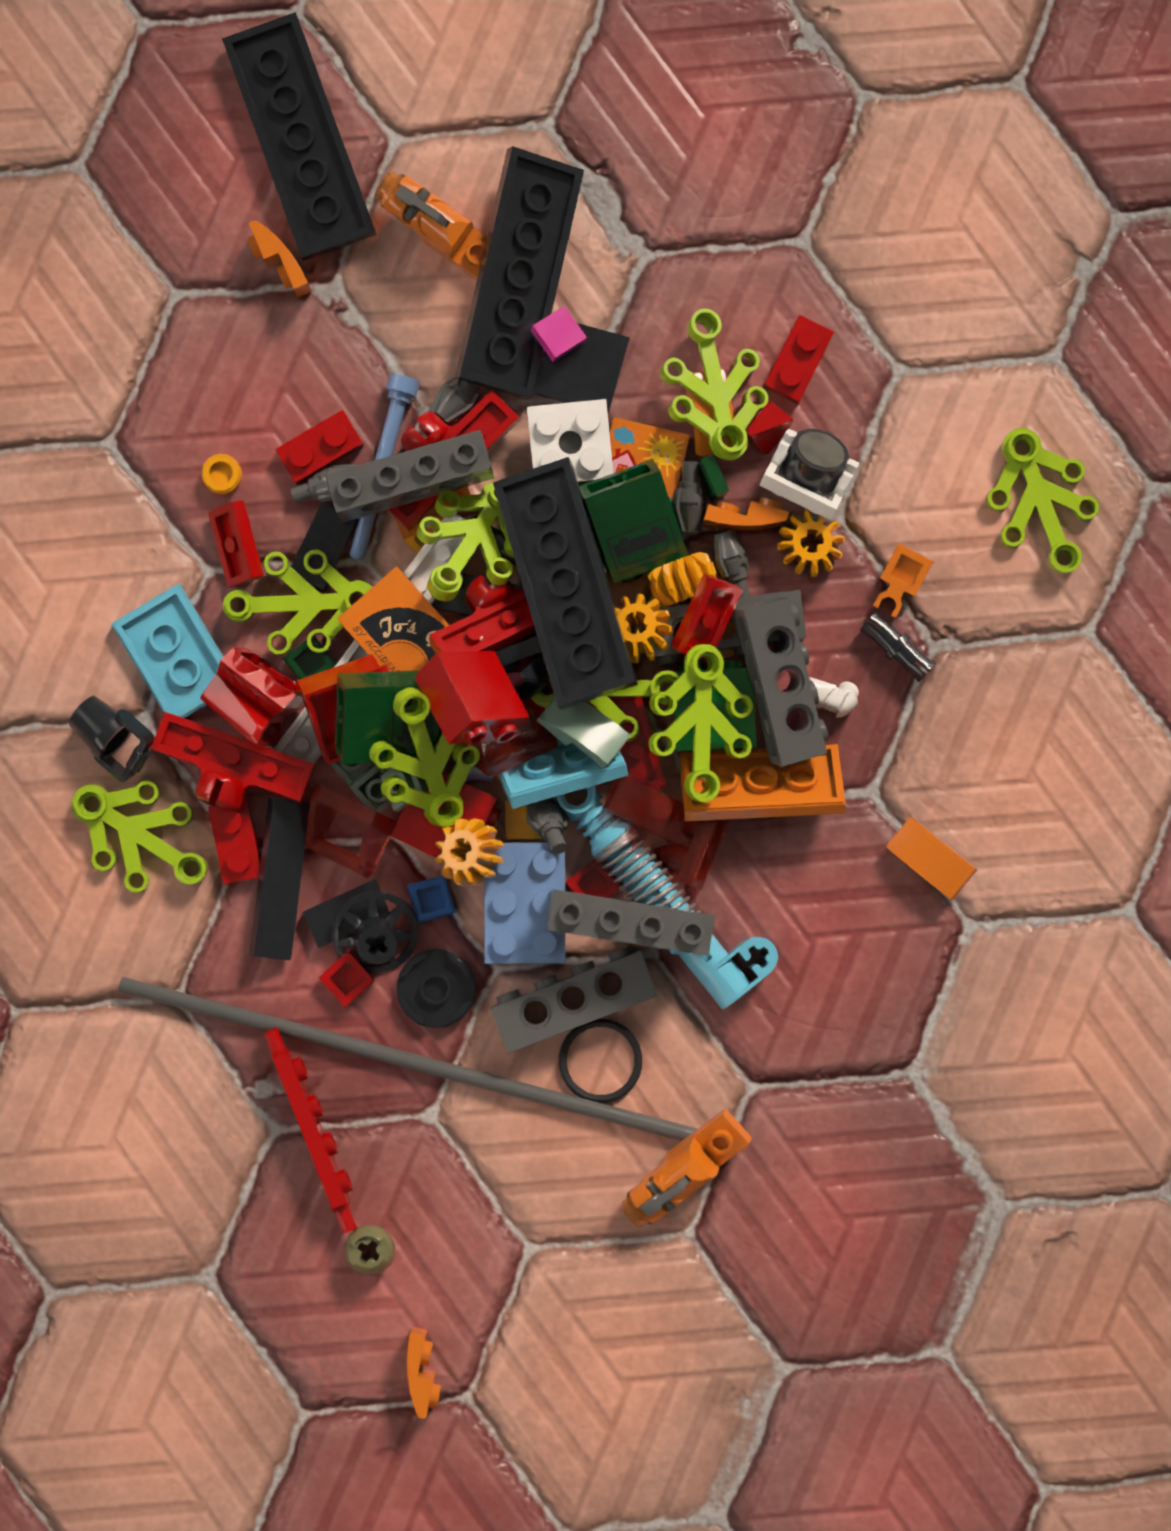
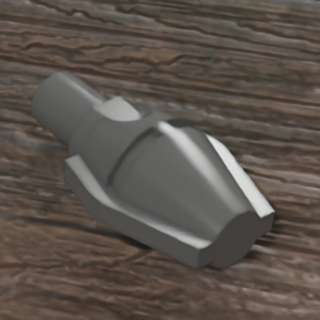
(455, 400)
(317, 486)
(689, 499)
(732, 559)
(549, 822)

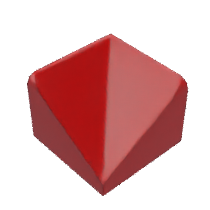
(768, 428)

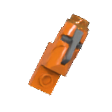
(433, 221)
(685, 1169)

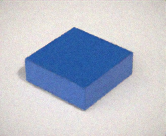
(431, 898)

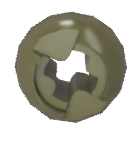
(354, 1251)

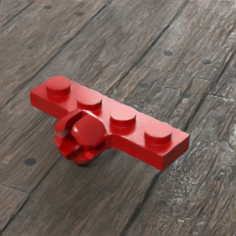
(488, 415)
(497, 620)
(230, 763)

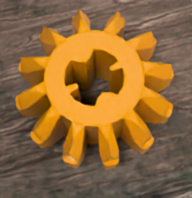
(821, 552)
(679, 578)
(654, 623)
(469, 852)

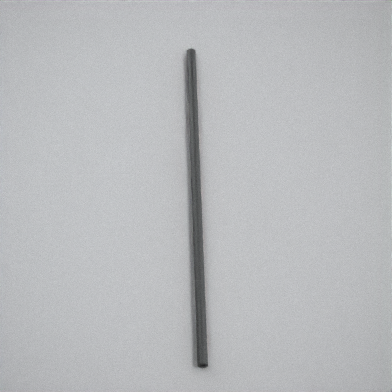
(405, 1059)

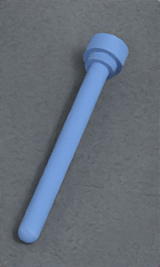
(401, 392)

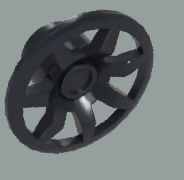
(375, 935)

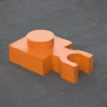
(904, 573)

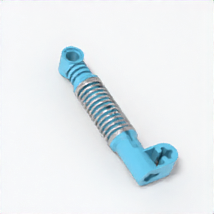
(650, 886)

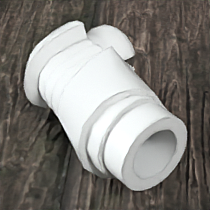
(835, 699)

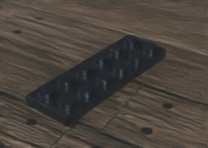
(299, 136)
(519, 272)
(565, 583)

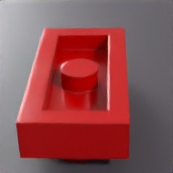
(798, 359)
(319, 447)
(235, 544)
(707, 614)
(235, 843)

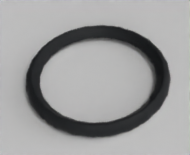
(637, 1061)

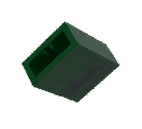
(633, 521)
(368, 715)

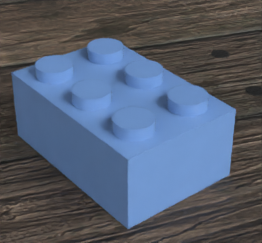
(519, 905)

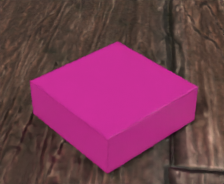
(558, 333)

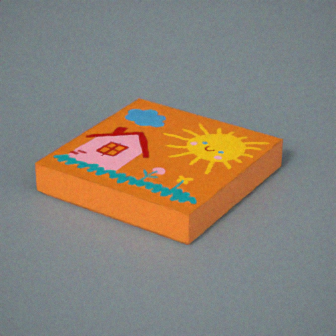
(640, 442)

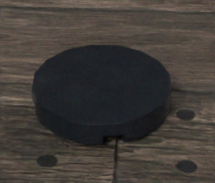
(436, 988)

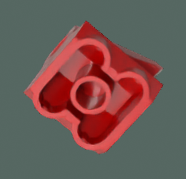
(252, 696)

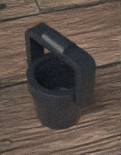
(105, 733)

